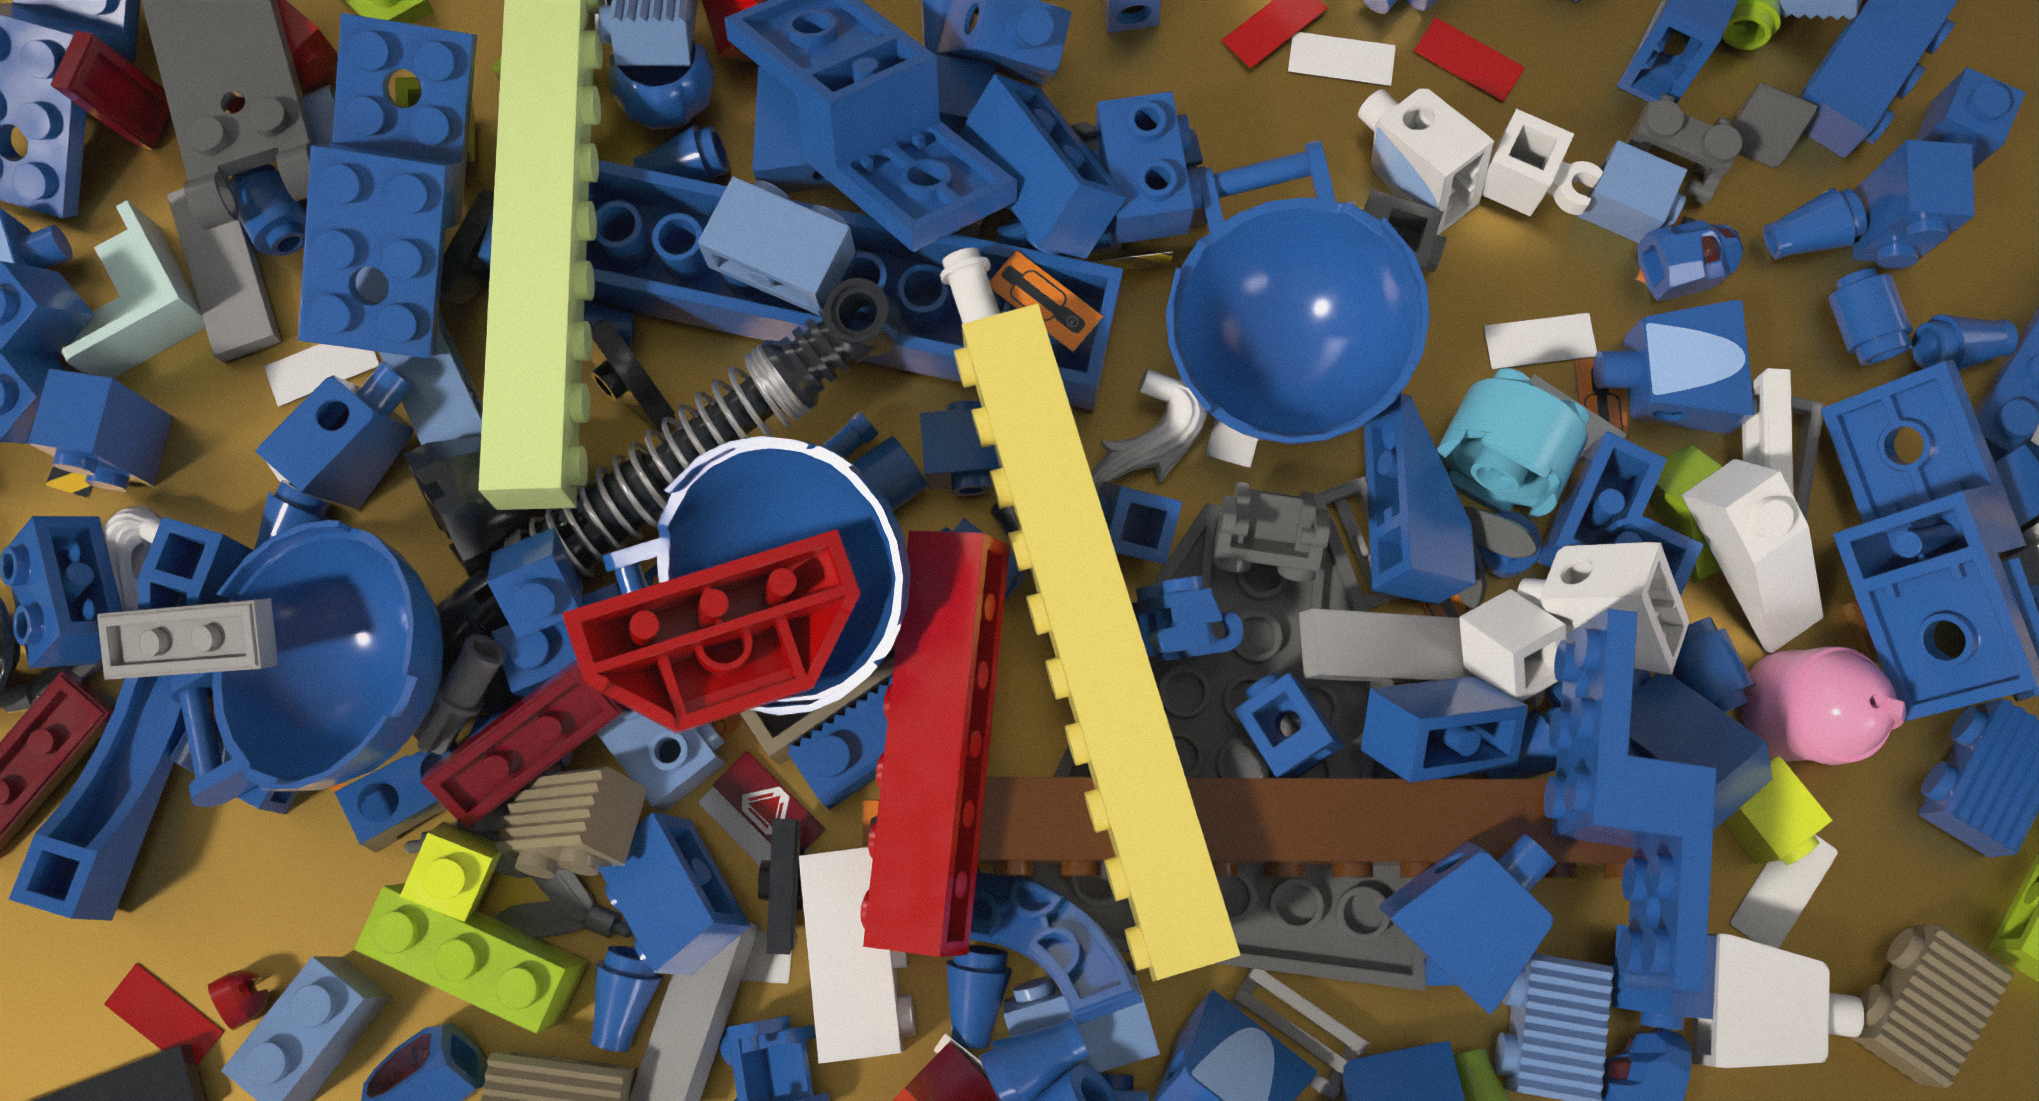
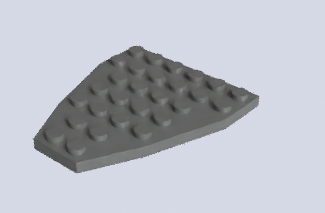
(1279, 924)

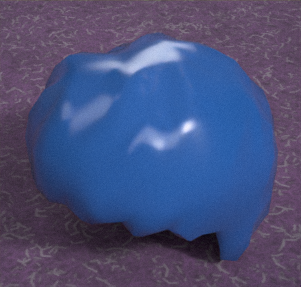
(662, 94)

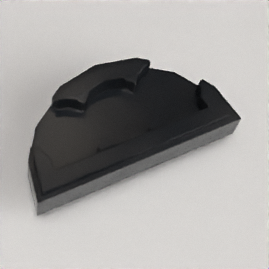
(462, 269)
(623, 377)
(781, 885)

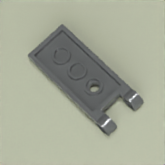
(207, 60)

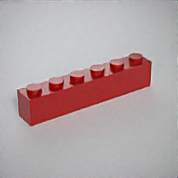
(936, 746)

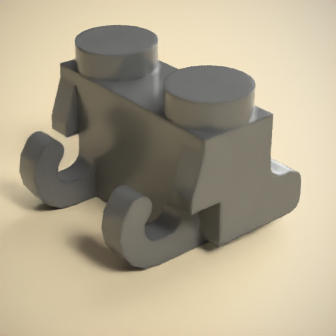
(1707, 145)
(1271, 531)

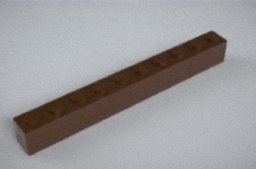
(1293, 825)

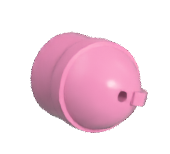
(1821, 705)

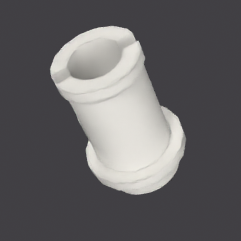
(969, 283)

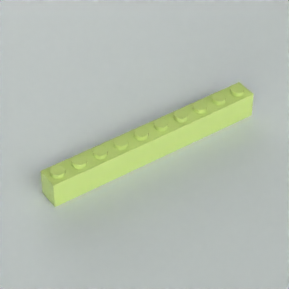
(540, 256)

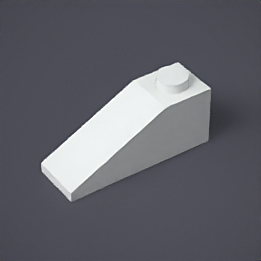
(1760, 548)

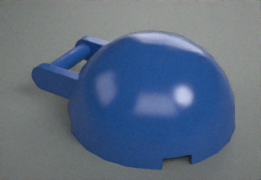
(1295, 309)
(770, 495)
(352, 674)

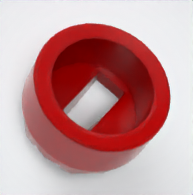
(234, 999)

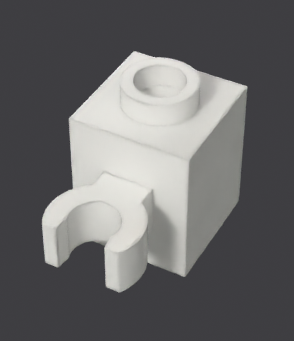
(1530, 165)
(1512, 645)

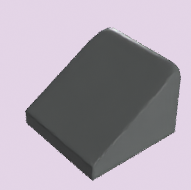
(1771, 123)

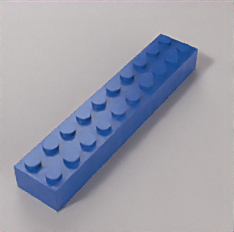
(653, 266)

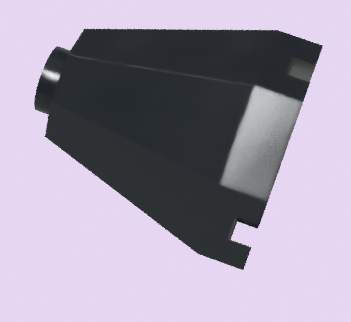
(449, 484)

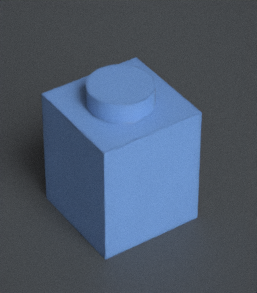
(1635, 193)

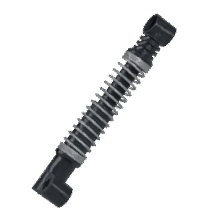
(632, 492)

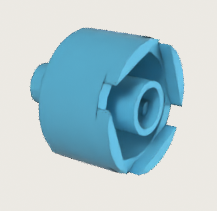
(1513, 444)

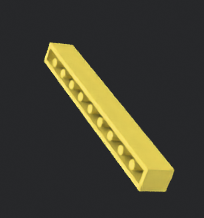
(1097, 647)

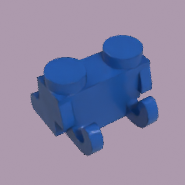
(1178, 620)
(770, 1060)

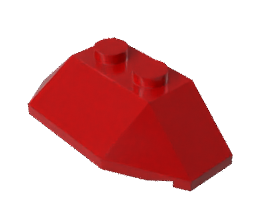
(719, 635)

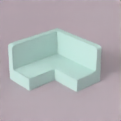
(153, 307)

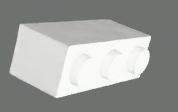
(851, 985)

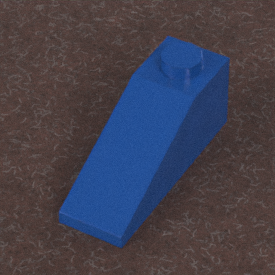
(1415, 516)

